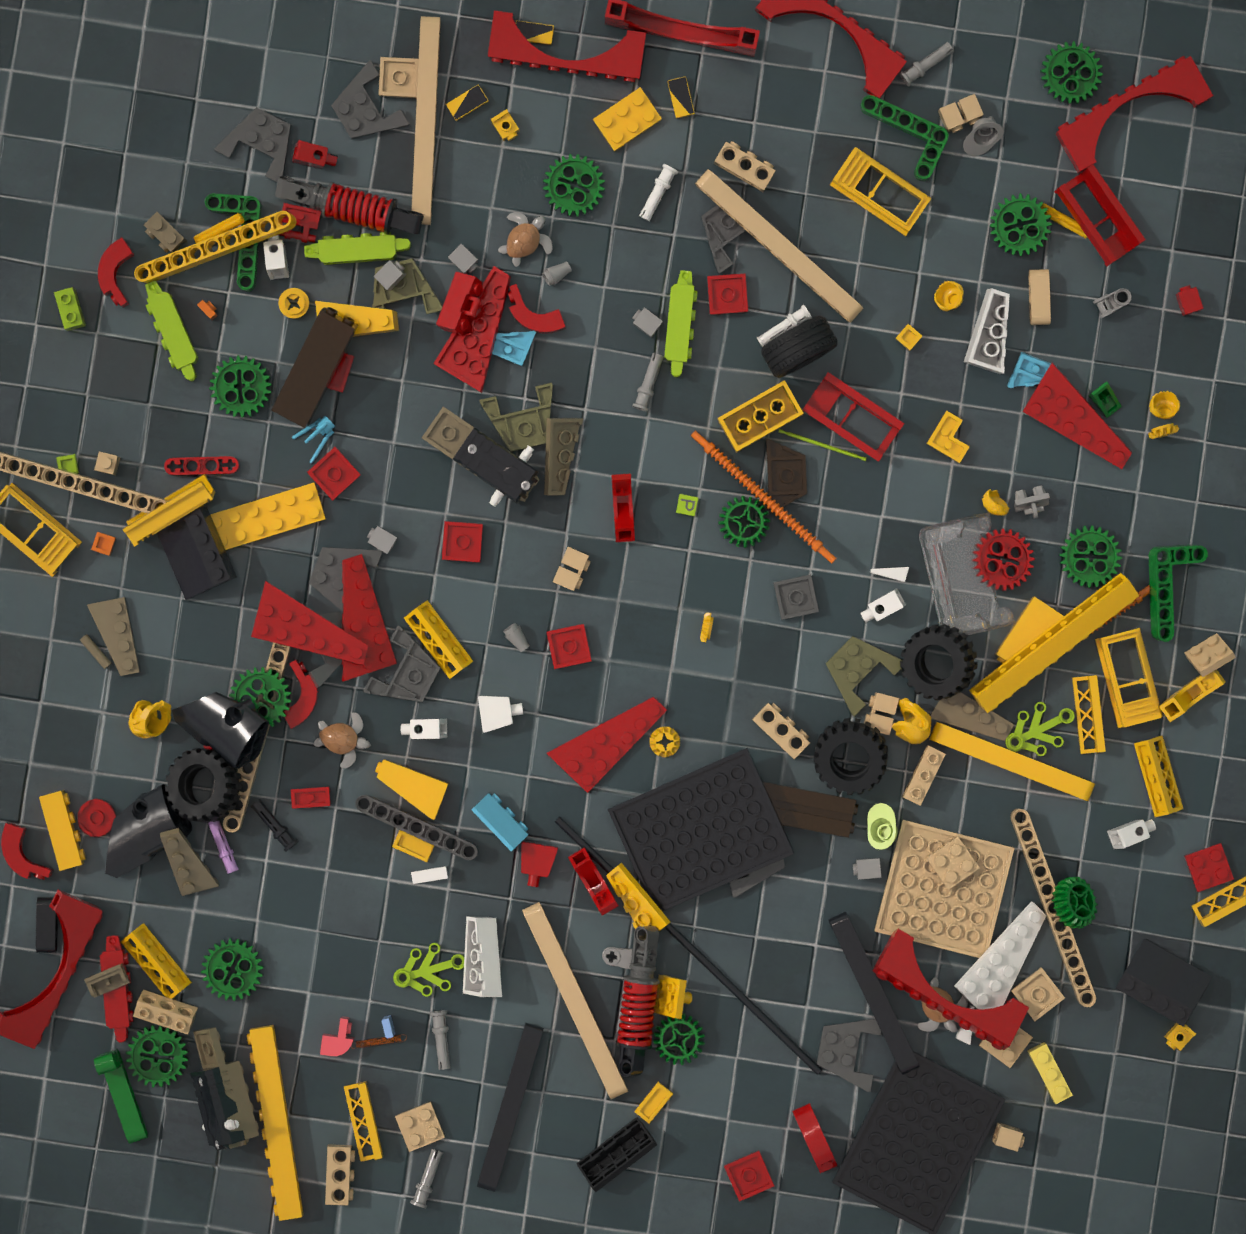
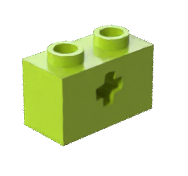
(69, 309)

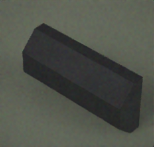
(616, 1154)

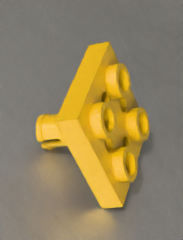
(671, 996)

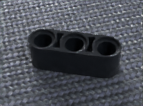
(46, 926)

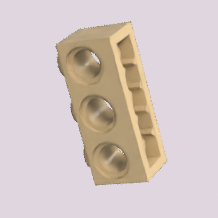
(748, 176)
(783, 741)
(923, 775)
(165, 1012)
(332, 1181)

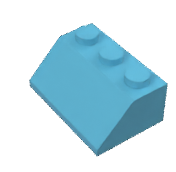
(501, 821)

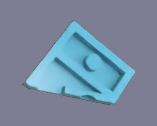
(513, 346)
(1028, 371)

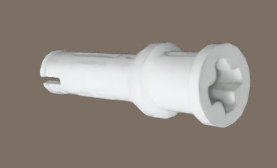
(662, 184)
(792, 320)

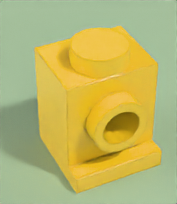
(499, 120)
(1177, 1029)

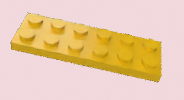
(269, 516)

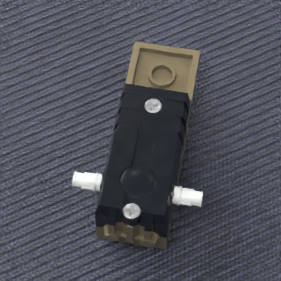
(483, 457)
(222, 1095)

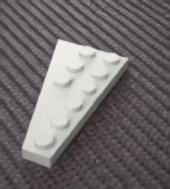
(995, 972)

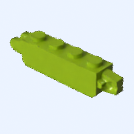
(357, 249)
(679, 322)
(172, 329)

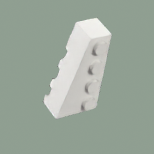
(990, 333)
(481, 958)

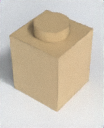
(107, 463)

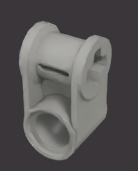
(1111, 302)
(622, 959)

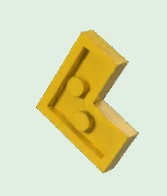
(943, 439)

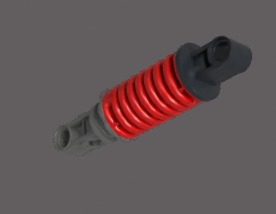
(350, 206)
(638, 1003)

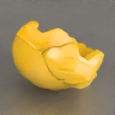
(949, 295)
(1164, 405)
(994, 504)

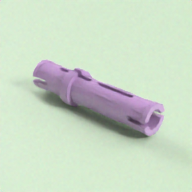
(223, 847)

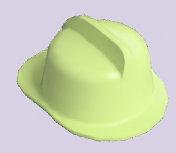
(881, 826)

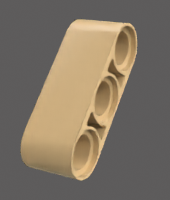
(1039, 297)

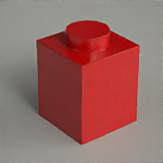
(1189, 300)

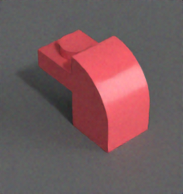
(337, 1044)

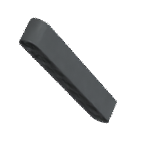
(407, 827)

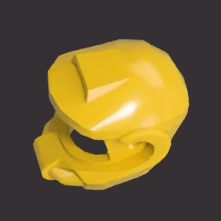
(144, 720)
(916, 723)

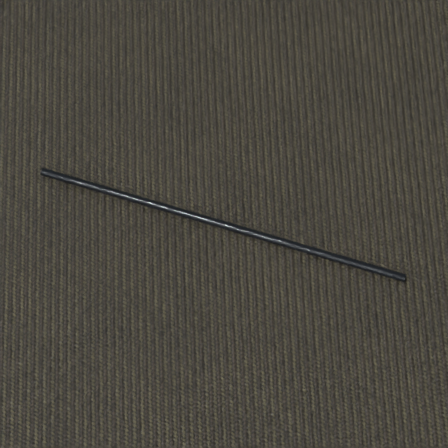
(702, 959)

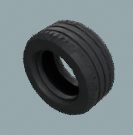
(799, 346)

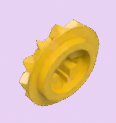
(284, 304)
(1163, 431)
(706, 627)
(670, 734)

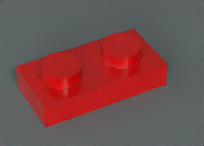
(310, 797)

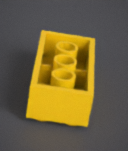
(748, 412)

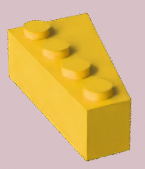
(368, 319)

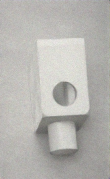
(275, 258)
(891, 602)
(497, 712)
(431, 728)
(1125, 834)

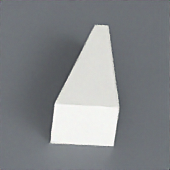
(893, 573)
(429, 875)
(964, 1035)

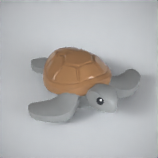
(525, 238)
(342, 739)
(936, 1016)

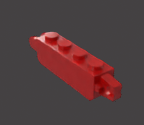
(118, 1000)

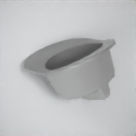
(983, 136)

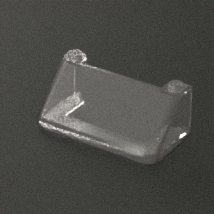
(956, 589)

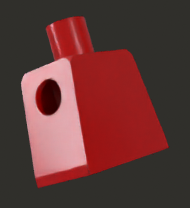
(305, 152)
(536, 861)

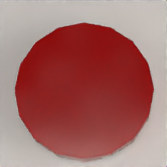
(96, 817)

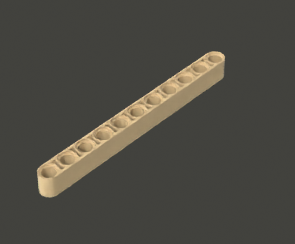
(426, 117)
(779, 245)
(79, 483)
(249, 778)
(1059, 936)
(575, 1000)

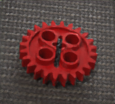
(1006, 543)

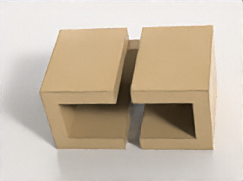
(952, 118)
(568, 578)
(884, 704)
(1008, 1137)

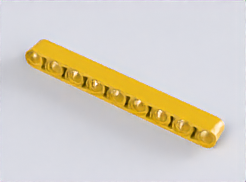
(223, 247)
(1012, 761)

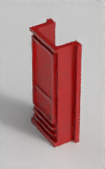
(1128, 234)
(826, 396)

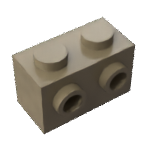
(164, 232)

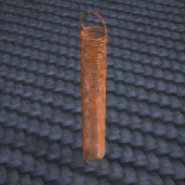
(373, 1042)

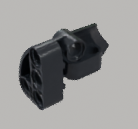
(226, 726)
(138, 829)

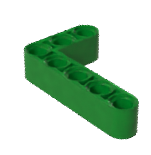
(911, 129)
(248, 215)
(1166, 584)
(122, 1093)

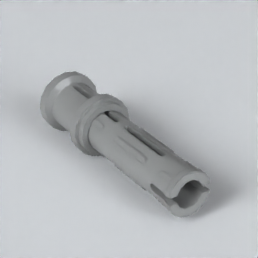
(919, 68)
(646, 391)
(440, 1030)
(424, 1186)

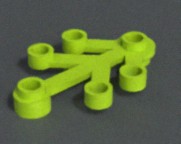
(1035, 730)
(425, 971)

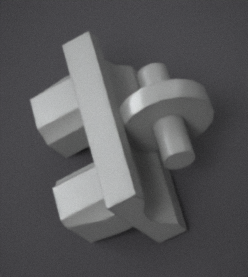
(1032, 504)

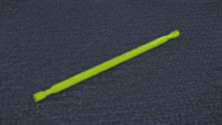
(822, 445)

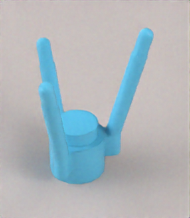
(323, 426)

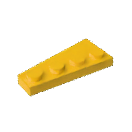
(636, 900)

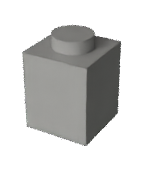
(463, 260)
(390, 274)
(646, 322)
(381, 539)
(867, 868)

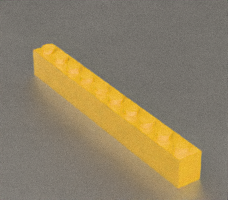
(1054, 643)
(276, 1122)

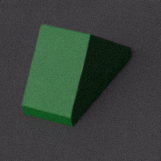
(1105, 399)

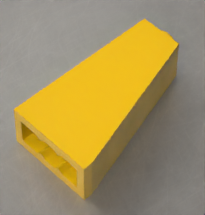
(1031, 623)
(417, 788)

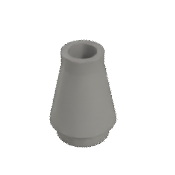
(555, 273)
(516, 637)

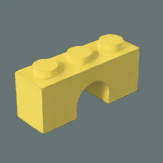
(1050, 1073)

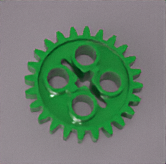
(1060, 59)
(581, 169)
(1025, 241)
(257, 385)
(1091, 539)
(270, 683)
(216, 961)
(155, 1073)

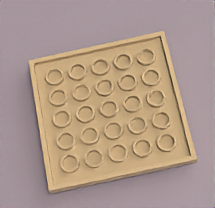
(924, 907)

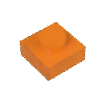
(208, 308)
(103, 543)

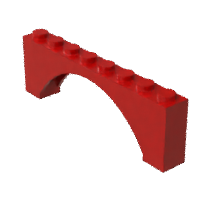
(731, 39)
(510, 44)
(879, 61)
(1178, 81)
(77, 922)
(900, 967)

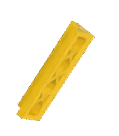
(440, 637)
(1095, 709)
(1155, 777)
(1222, 911)
(158, 960)
(370, 1121)

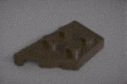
(785, 473)

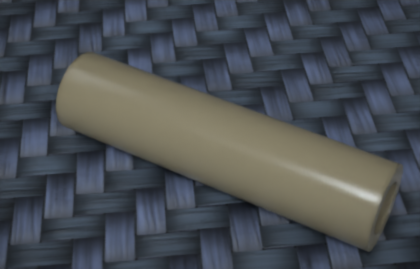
(95, 651)

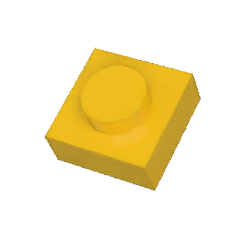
(908, 337)

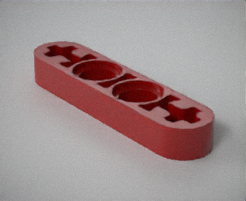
(201, 462)

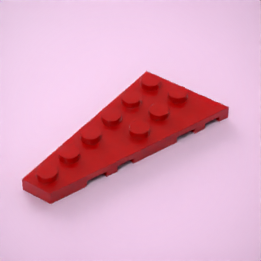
(470, 354)
(1070, 414)
(363, 619)
(292, 624)
(599, 749)

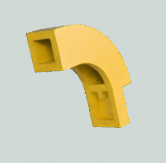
(1190, 694)

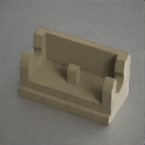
(107, 980)

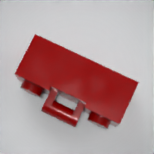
(460, 303)

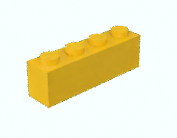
(61, 830)

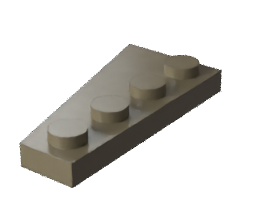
(560, 444)
(116, 630)
(967, 714)
(186, 864)

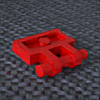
(305, 218)

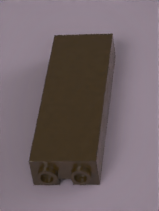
(315, 367)
(813, 810)

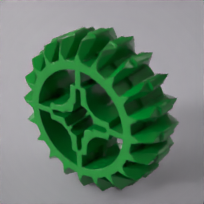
(748, 505)
(1074, 902)
(686, 1053)

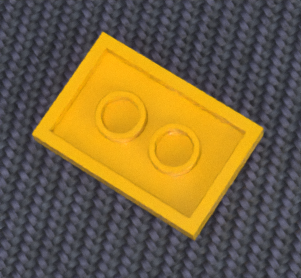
(627, 119)

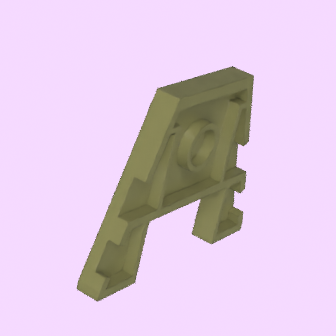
(411, 286)
(525, 426)
(852, 664)

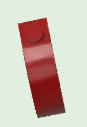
(108, 266)
(540, 323)
(623, 507)
(308, 699)
(13, 853)
(593, 881)
(814, 1138)

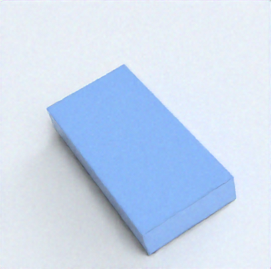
(388, 1026)

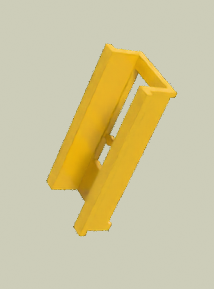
(851, 174)
(178, 505)
(57, 548)
(1135, 711)

